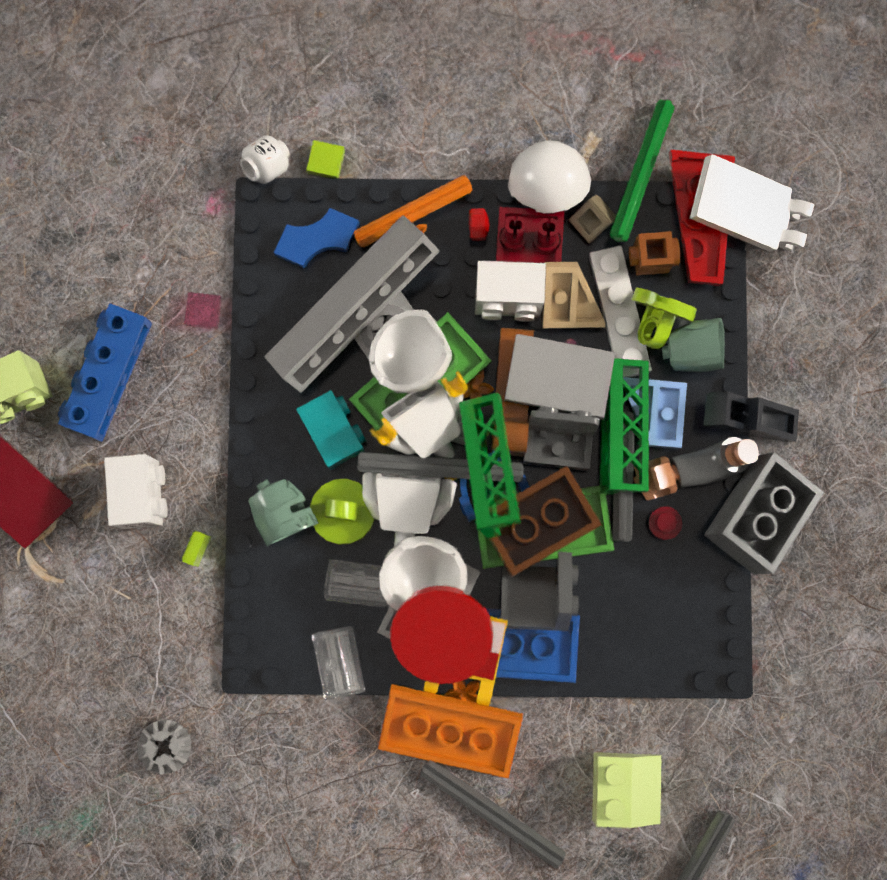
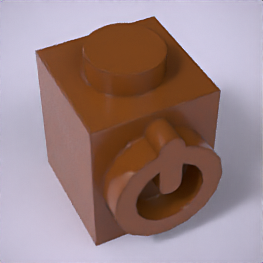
(654, 253)

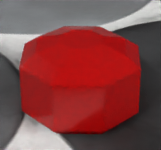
(478, 224)

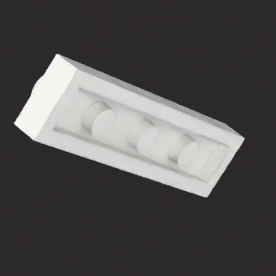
(617, 307)

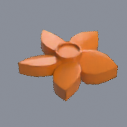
(476, 387)
(463, 691)

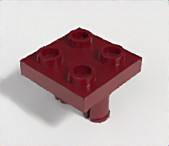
(529, 236)

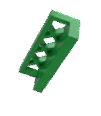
(612, 430)
(481, 463)

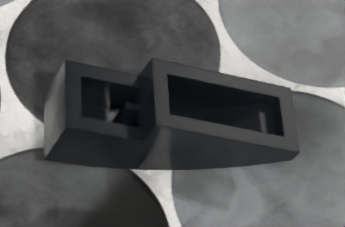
(751, 416)

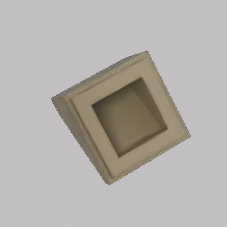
(592, 218)

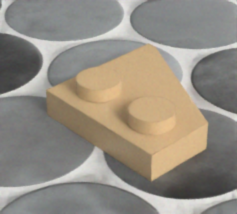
(568, 298)

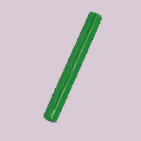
(642, 171)

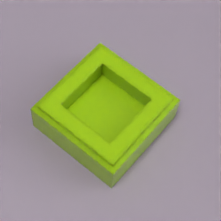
(325, 159)
(196, 548)

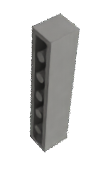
(351, 304)

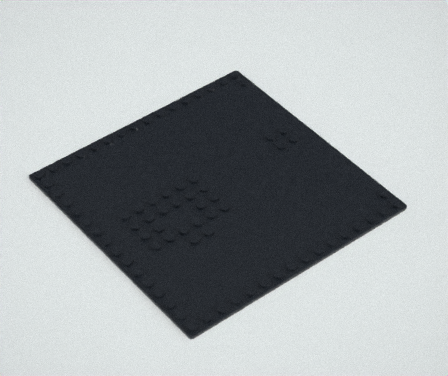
(651, 612)

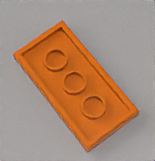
(450, 731)

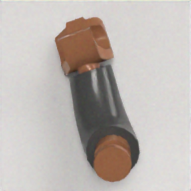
(699, 467)

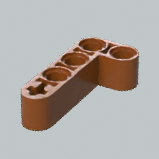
(514, 413)

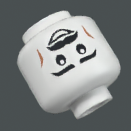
(264, 159)

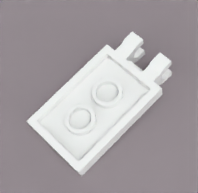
(747, 206)

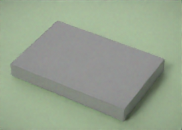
(559, 376)

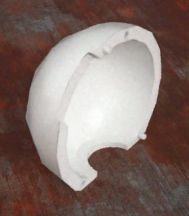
(549, 177)
(409, 352)
(420, 564)

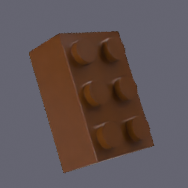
(550, 518)

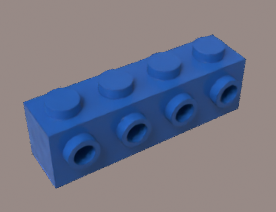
(104, 372)

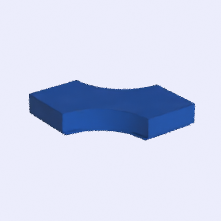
(302, 243)

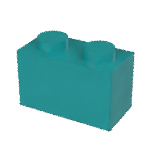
(331, 430)

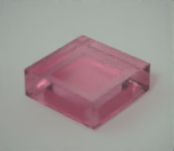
(203, 310)

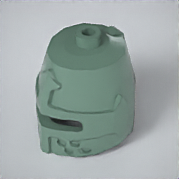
(696, 346)
(280, 511)

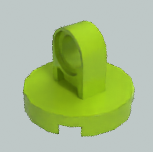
(660, 313)
(341, 512)

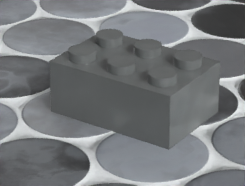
(764, 514)

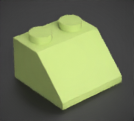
(626, 790)

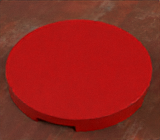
(442, 635)

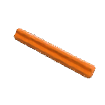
(414, 210)

